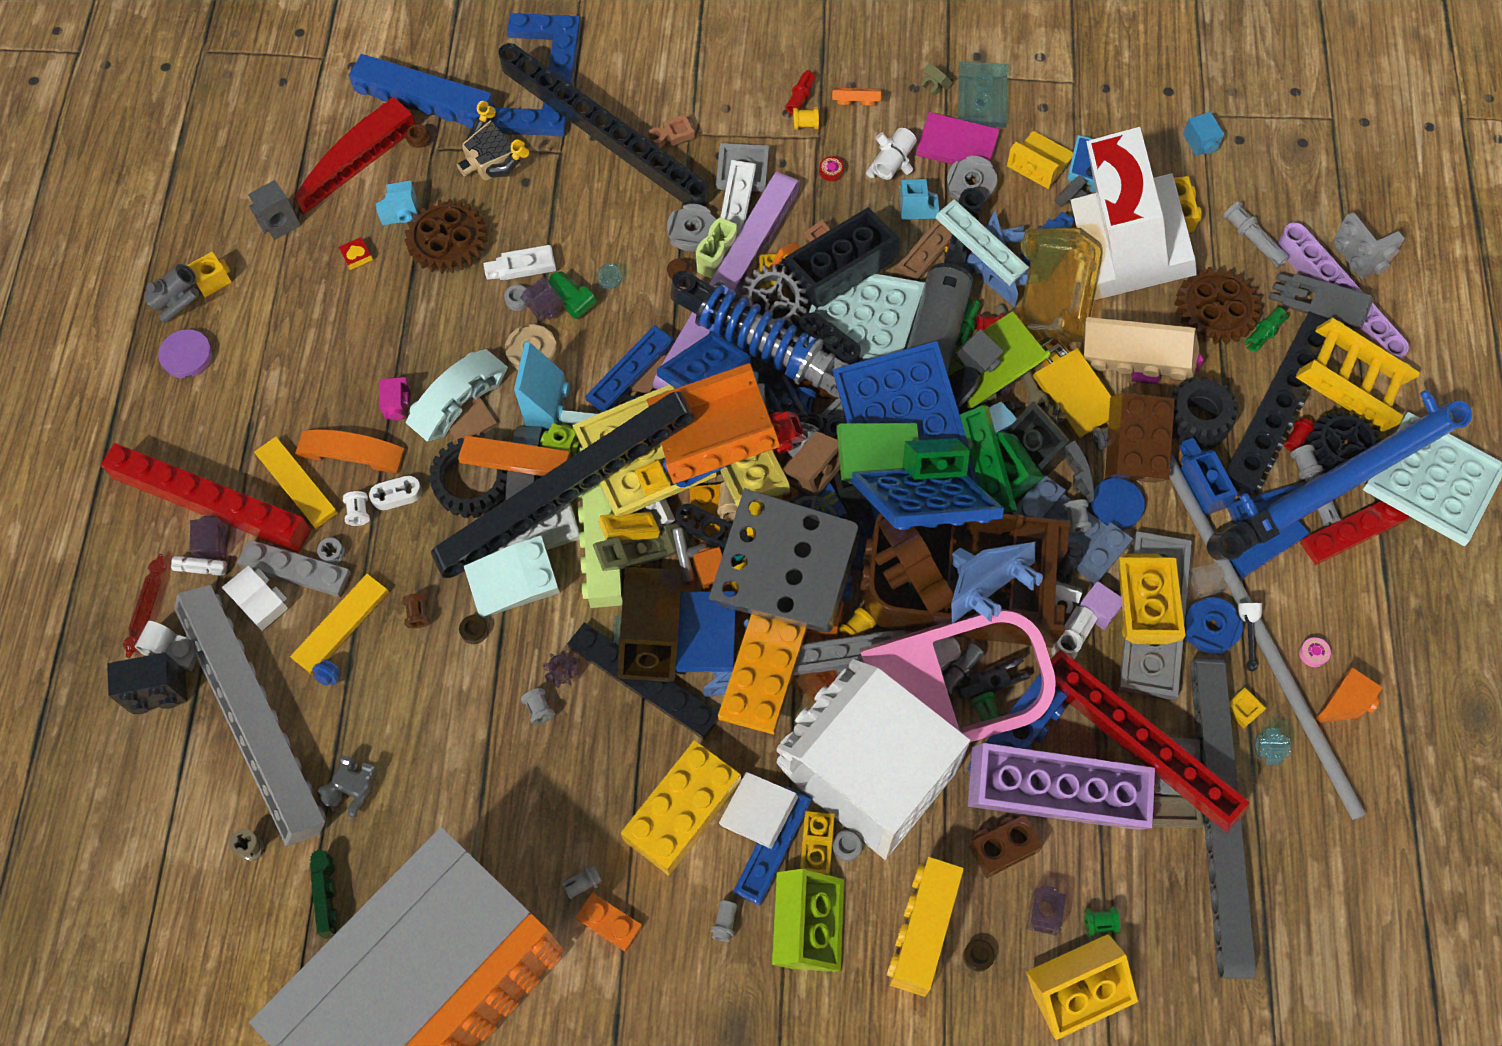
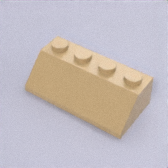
(1141, 348)

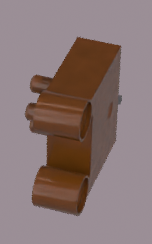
(914, 566)

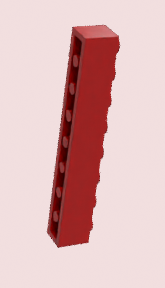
(206, 497)
(1148, 743)

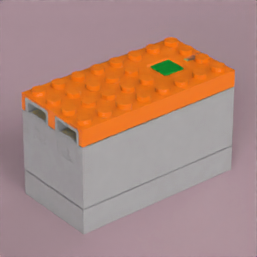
(418, 963)

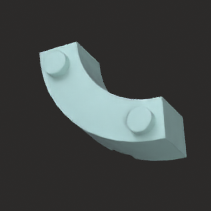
(442, 400)

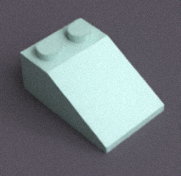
(511, 577)

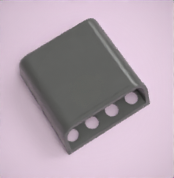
(792, 566)

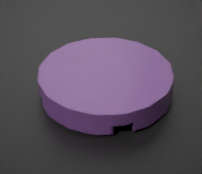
(185, 353)

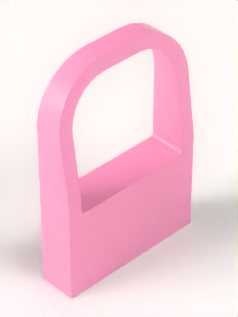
(915, 667)

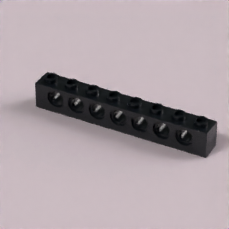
(1272, 413)

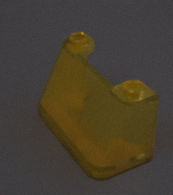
(1059, 282)

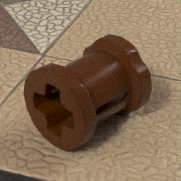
(416, 610)

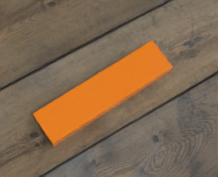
(511, 456)

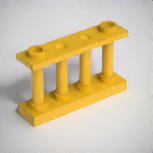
(1348, 395)

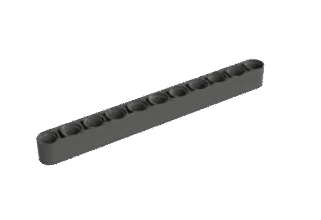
(1224, 850)

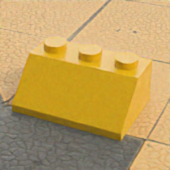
(1083, 986)

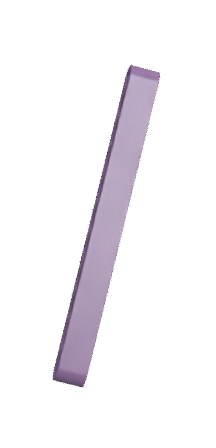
(743, 253)

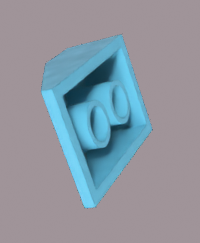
(540, 388)

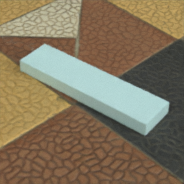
(982, 242)

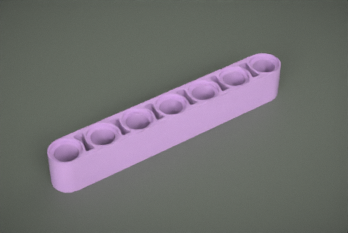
(1315, 262)

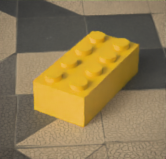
(681, 807)
(926, 928)

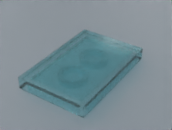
(983, 93)

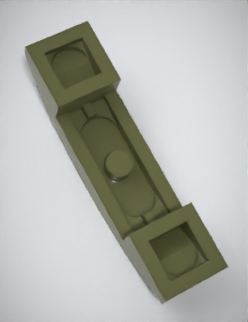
(620, 554)

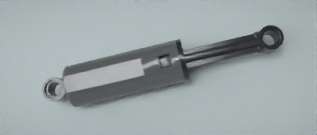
(946, 292)

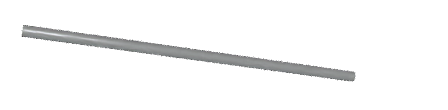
(1271, 653)

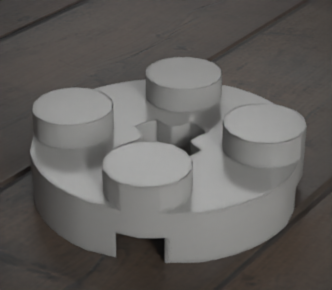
(969, 167)
(678, 221)

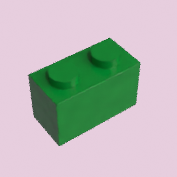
(936, 458)

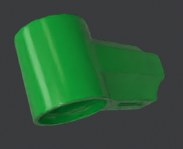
(575, 299)

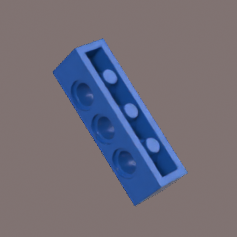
(1036, 729)

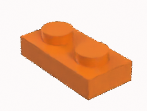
(865, 95)
(608, 922)

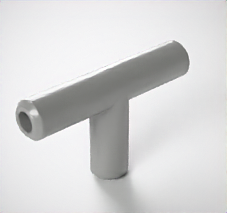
(685, 553)

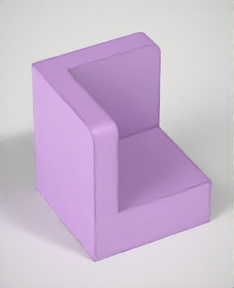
(1103, 603)

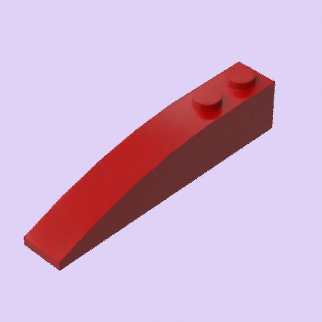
(354, 152)

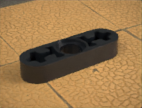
(827, 329)
(691, 526)

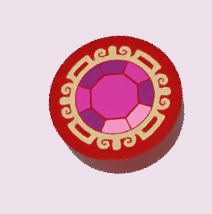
(831, 169)

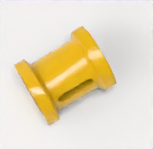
(806, 118)
(857, 624)

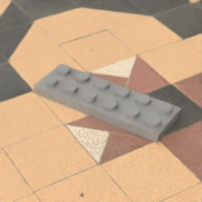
(1157, 667)

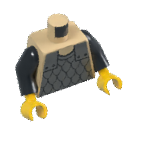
(489, 149)

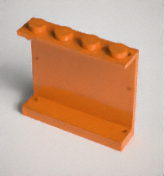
(726, 425)

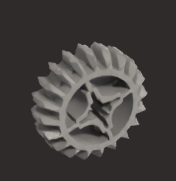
(762, 294)

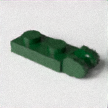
(323, 891)

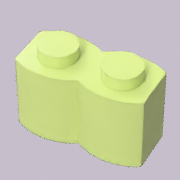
(715, 247)

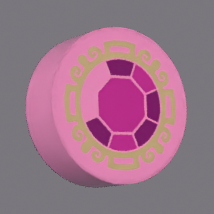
(1314, 652)

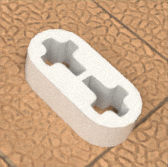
(395, 493)

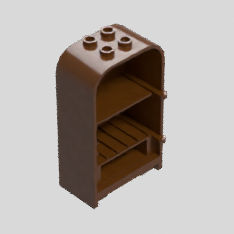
(897, 611)

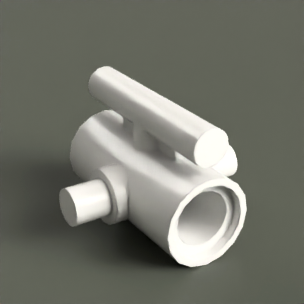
(892, 154)

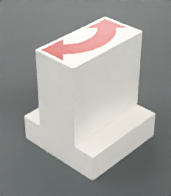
(1133, 217)

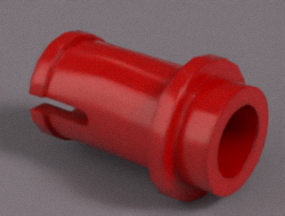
(1299, 434)

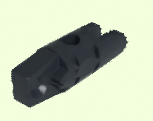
(981, 684)

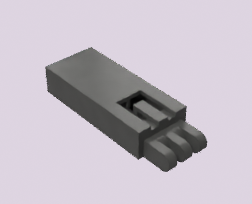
(1328, 301)

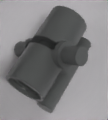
(173, 291)

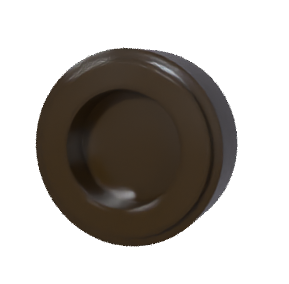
(473, 629)
(978, 955)

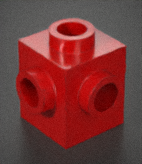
(787, 429)

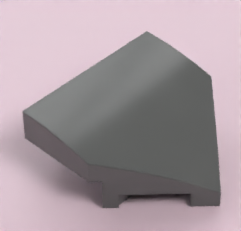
(1082, 478)

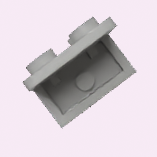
(1362, 250)

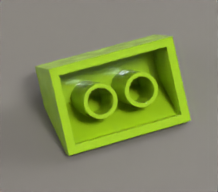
(808, 921)

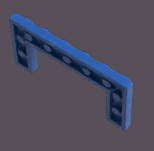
(565, 34)

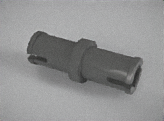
(961, 667)

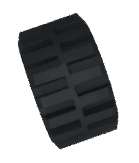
(1214, 400)

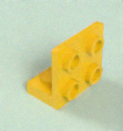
(1039, 159)

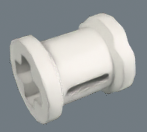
(360, 503)

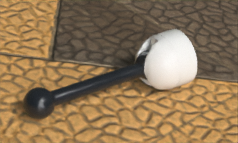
(1250, 614)

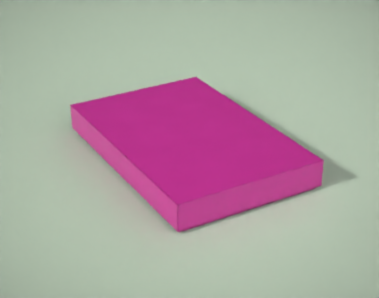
(955, 139)

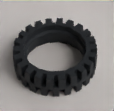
(463, 506)

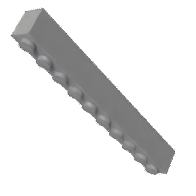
(249, 715)

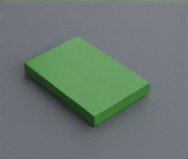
(873, 446)

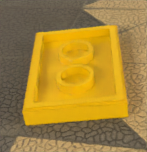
(1078, 391)

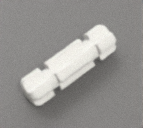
(199, 565)

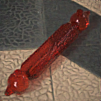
(144, 604)

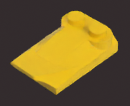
(1150, 599)

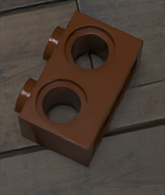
(1009, 851)

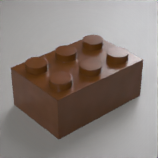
(1139, 437)

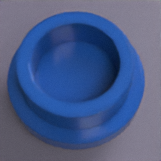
(326, 673)

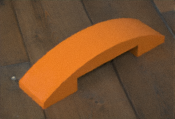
(351, 448)

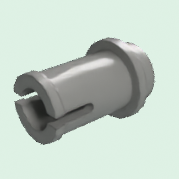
(582, 881)
(724, 922)

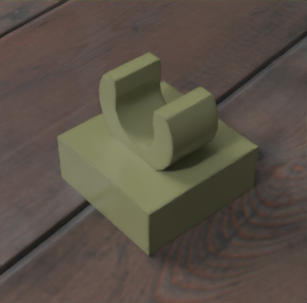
(936, 77)

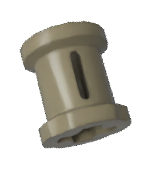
(238, 844)

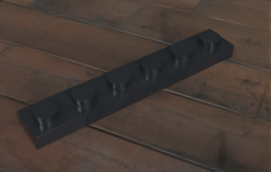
(663, 695)

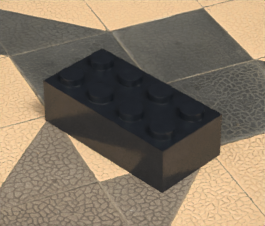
(843, 257)

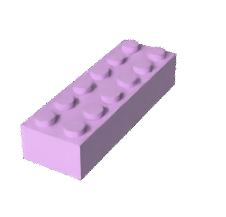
(1061, 787)

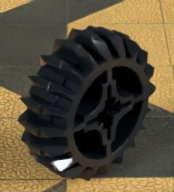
(1332, 432)

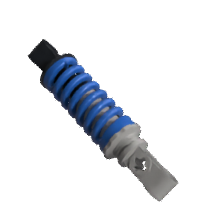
(718, 314)

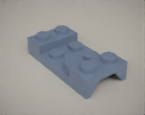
(1100, 545)

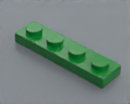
(987, 456)

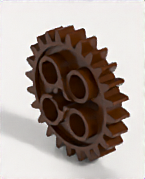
(446, 236)
(1218, 305)

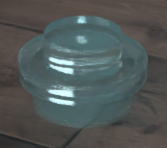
(609, 276)

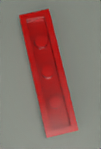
(1352, 531)

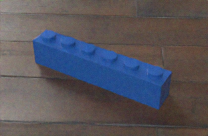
(418, 90)

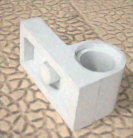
(160, 639)

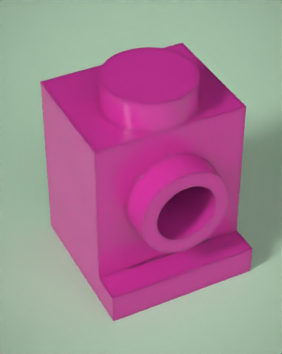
(394, 397)

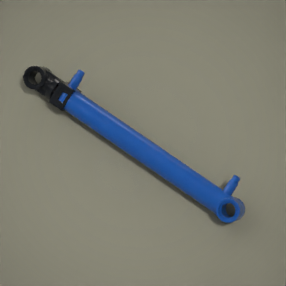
(1265, 524)

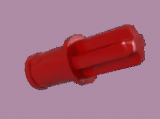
(800, 91)

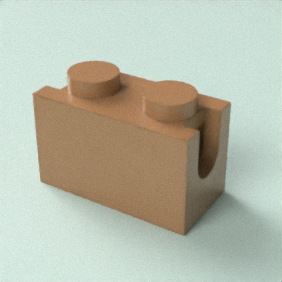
(814, 464)

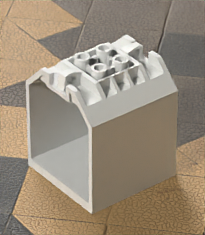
(871, 755)

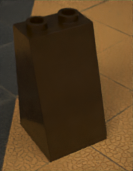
(649, 624)

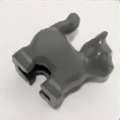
(350, 782)

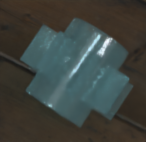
(1272, 746)

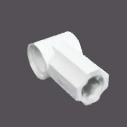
(1076, 631)

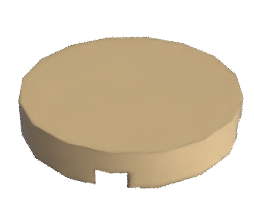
(537, 336)

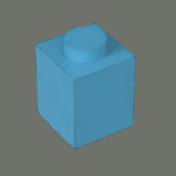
(1203, 134)

